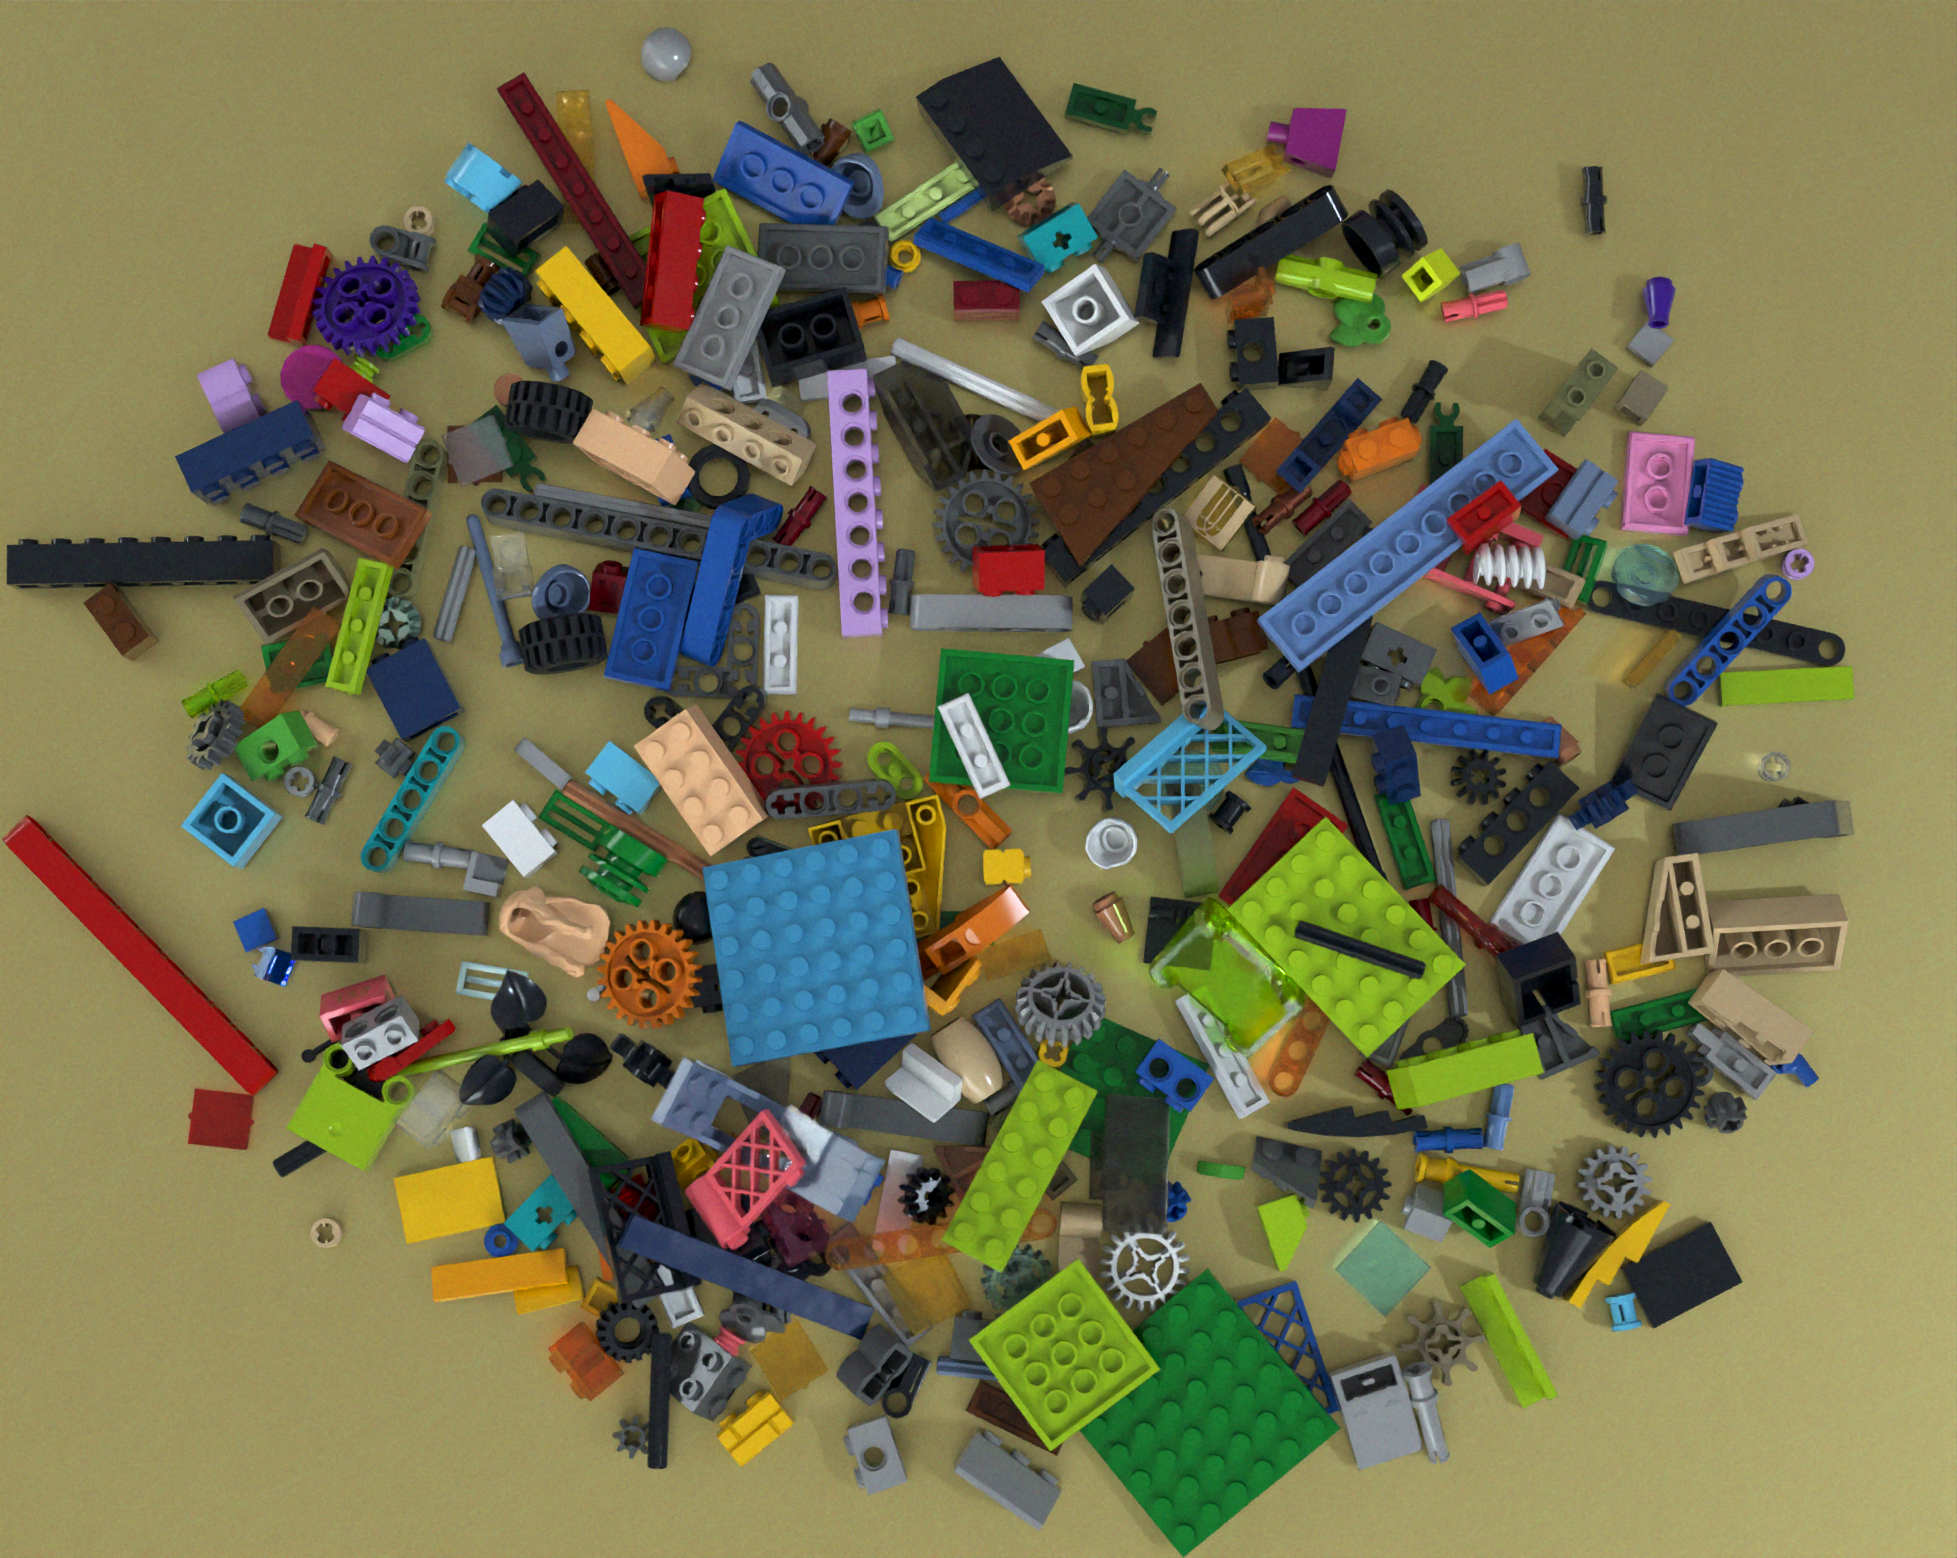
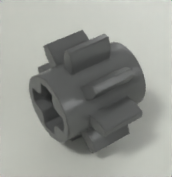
(394, 757)
(1725, 1112)
(510, 1141)
(634, 1446)

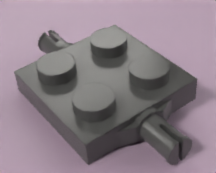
(1131, 215)

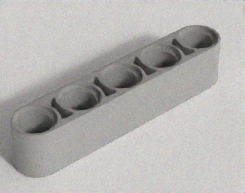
(991, 614)

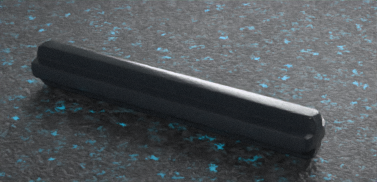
(1359, 949)
(659, 1400)

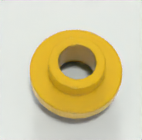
(908, 247)

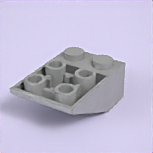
(1375, 1410)

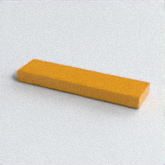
(499, 1275)

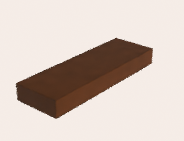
(1000, 1410)

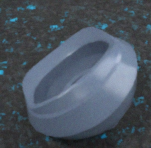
(868, 189)
(561, 592)

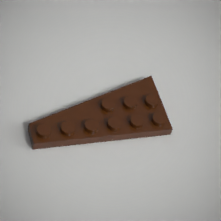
(1110, 478)

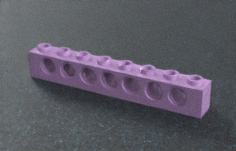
(842, 386)

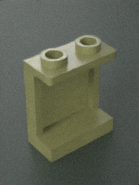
(1578, 392)

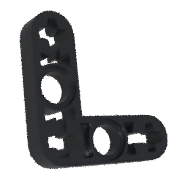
(739, 701)

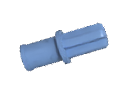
(1498, 1116)

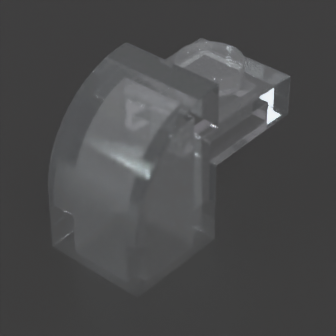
(512, 567)

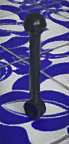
(309, 1055)

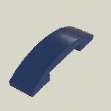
(1328, 435)

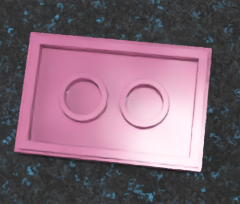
(1656, 483)

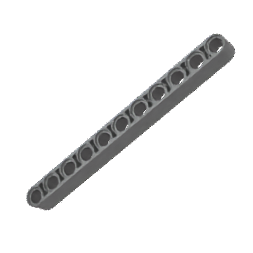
(646, 529)

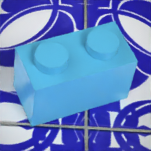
(624, 778)

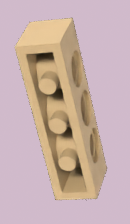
(746, 433)

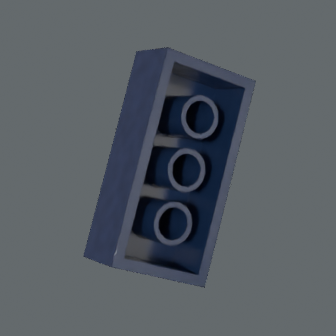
(251, 453)

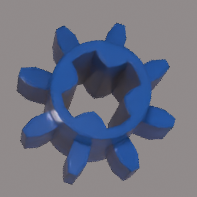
(1176, 1201)

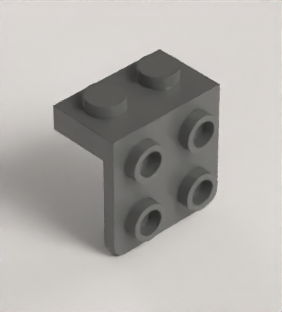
(704, 1372)

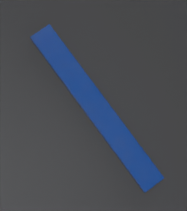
(1443, 727)

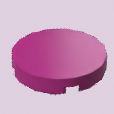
(302, 371)

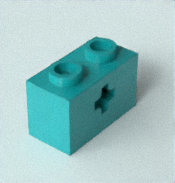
(1069, 221)
(526, 1221)

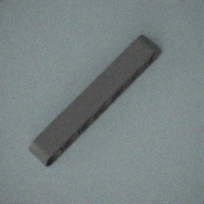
(570, 1170)

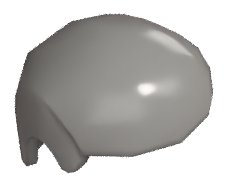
(665, 54)

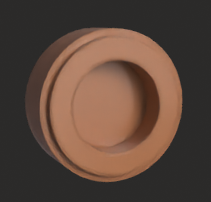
(502, 387)

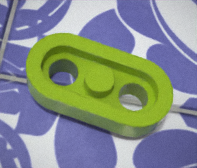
(896, 770)

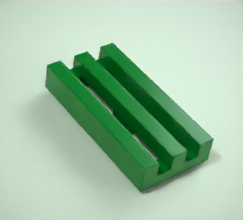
(528, 267)
(1596, 564)
(551, 806)

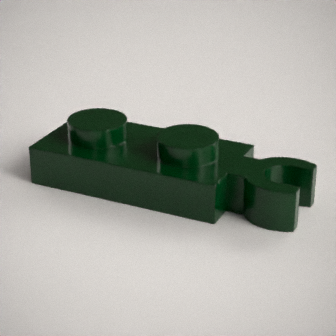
(1107, 110)
(1444, 443)
(518, 450)

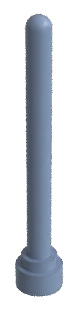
(511, 650)

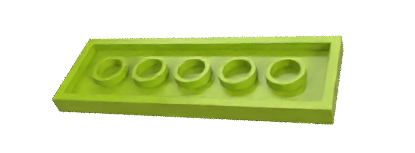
(1019, 1166)

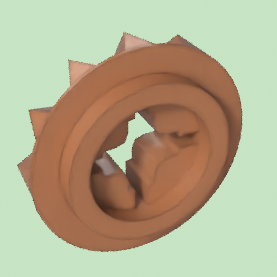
(1025, 213)

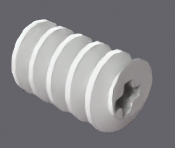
(1510, 565)

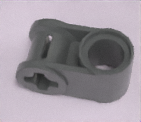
(409, 248)

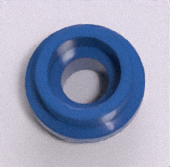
(492, 1248)

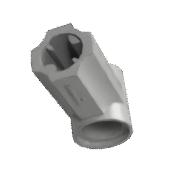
(1504, 267)
(1535, 1198)

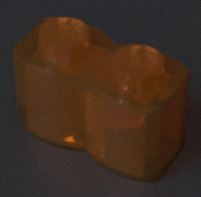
(585, 1362)

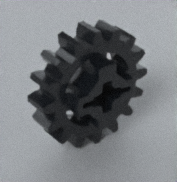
(1368, 1184)

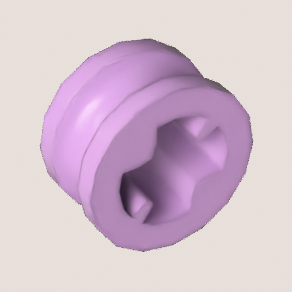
(1789, 558)

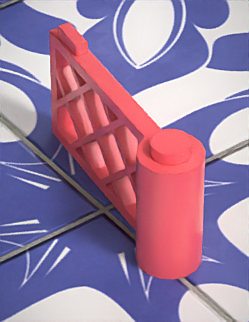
(721, 1204)

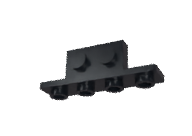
(1166, 291)

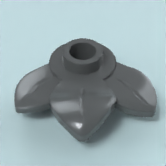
(750, 1319)

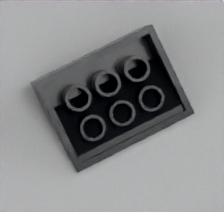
(992, 131)

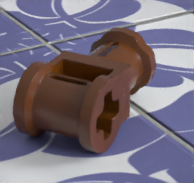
(468, 288)

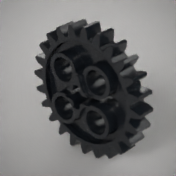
(1666, 1108)

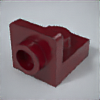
(608, 586)

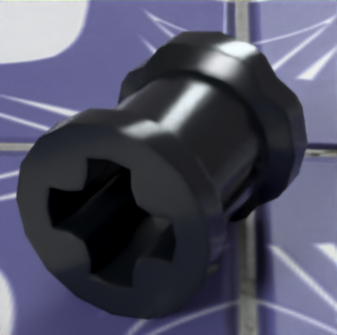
(1229, 812)

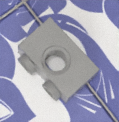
(876, 1433)

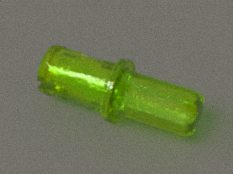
(214, 692)

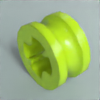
(364, 368)

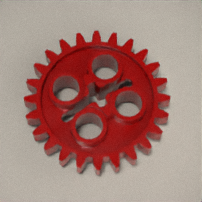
(808, 742)

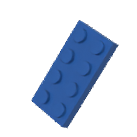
(781, 178)
(651, 619)

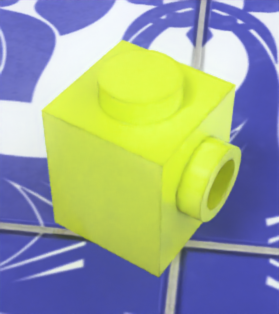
(1431, 274)

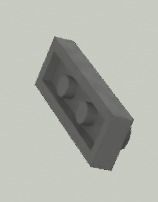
(1326, 543)

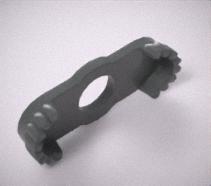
(1449, 1032)

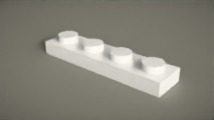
(1228, 1067)

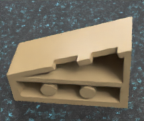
(1750, 1018)

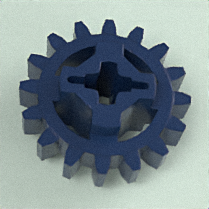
(1603, 804)

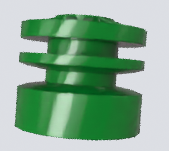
(623, 866)

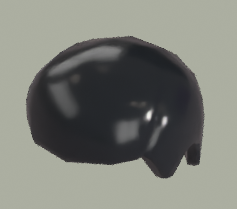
(693, 918)

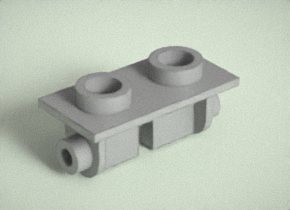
(1527, 622)

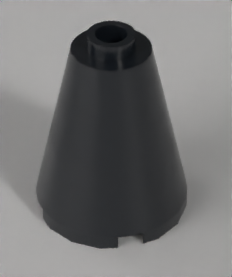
(1569, 1249)

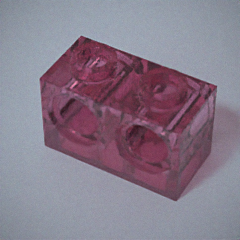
(786, 1226)

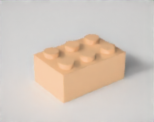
(635, 455)

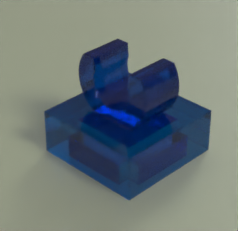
(274, 965)

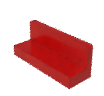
(295, 305)

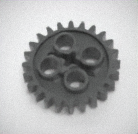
(992, 493)

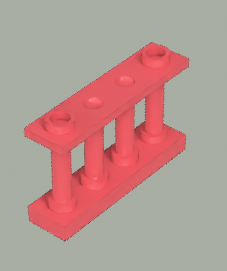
(1496, 600)

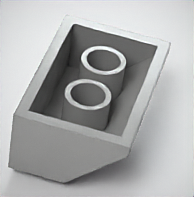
(1008, 1478)

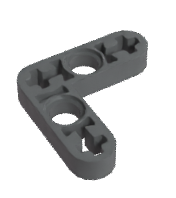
(727, 675)

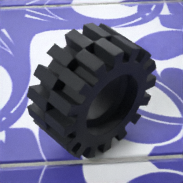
(626, 1350)

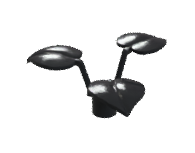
(513, 1006)

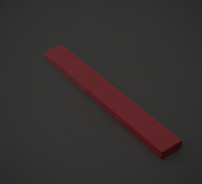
(576, 186)

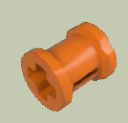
(870, 311)

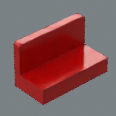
(1484, 516)

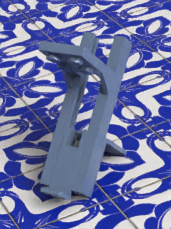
(694, 1100)

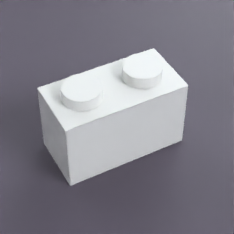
(521, 838)

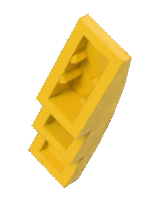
(1628, 1244)

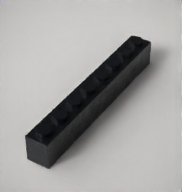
(141, 563)

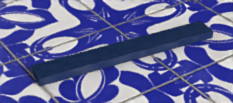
(745, 1276)

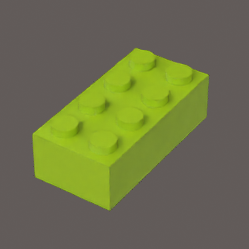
(1464, 1069)

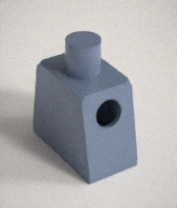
(542, 338)

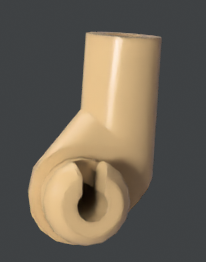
(1273, 209)

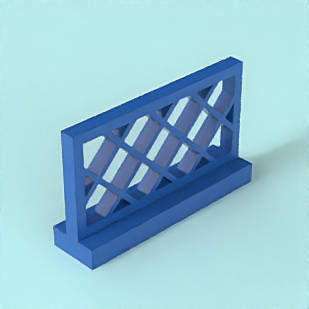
(1309, 1337)

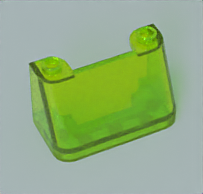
(1229, 977)

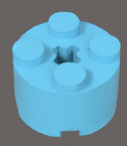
(483, 177)

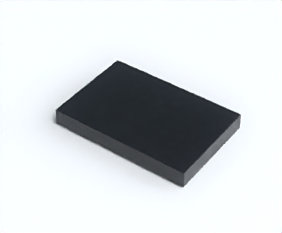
(1664, 750)
(1681, 1274)

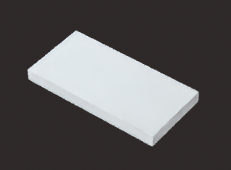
(1551, 882)

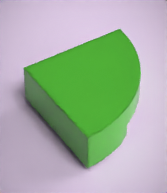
(1220, 1170)

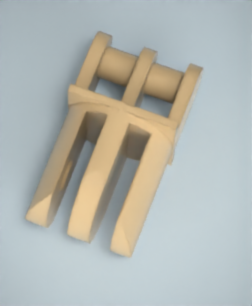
(1225, 204)

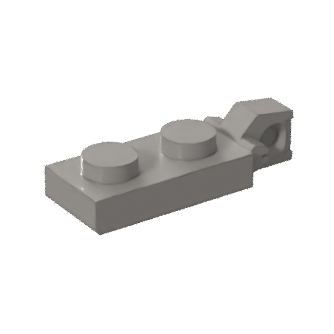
(1732, 1060)

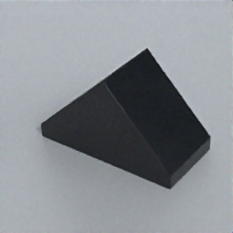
(1306, 368)

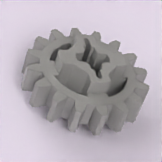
(1613, 1167)

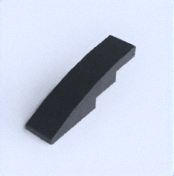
(1344, 1123)

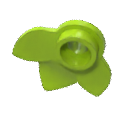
(1445, 694)

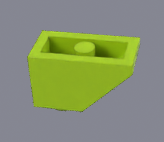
(1283, 1226)

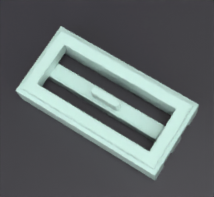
(463, 977)

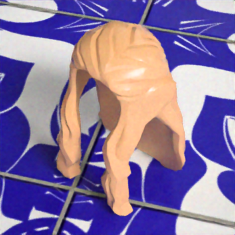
(556, 928)

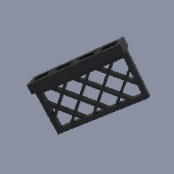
(669, 1213)

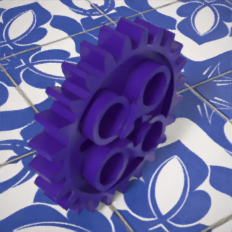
(366, 306)

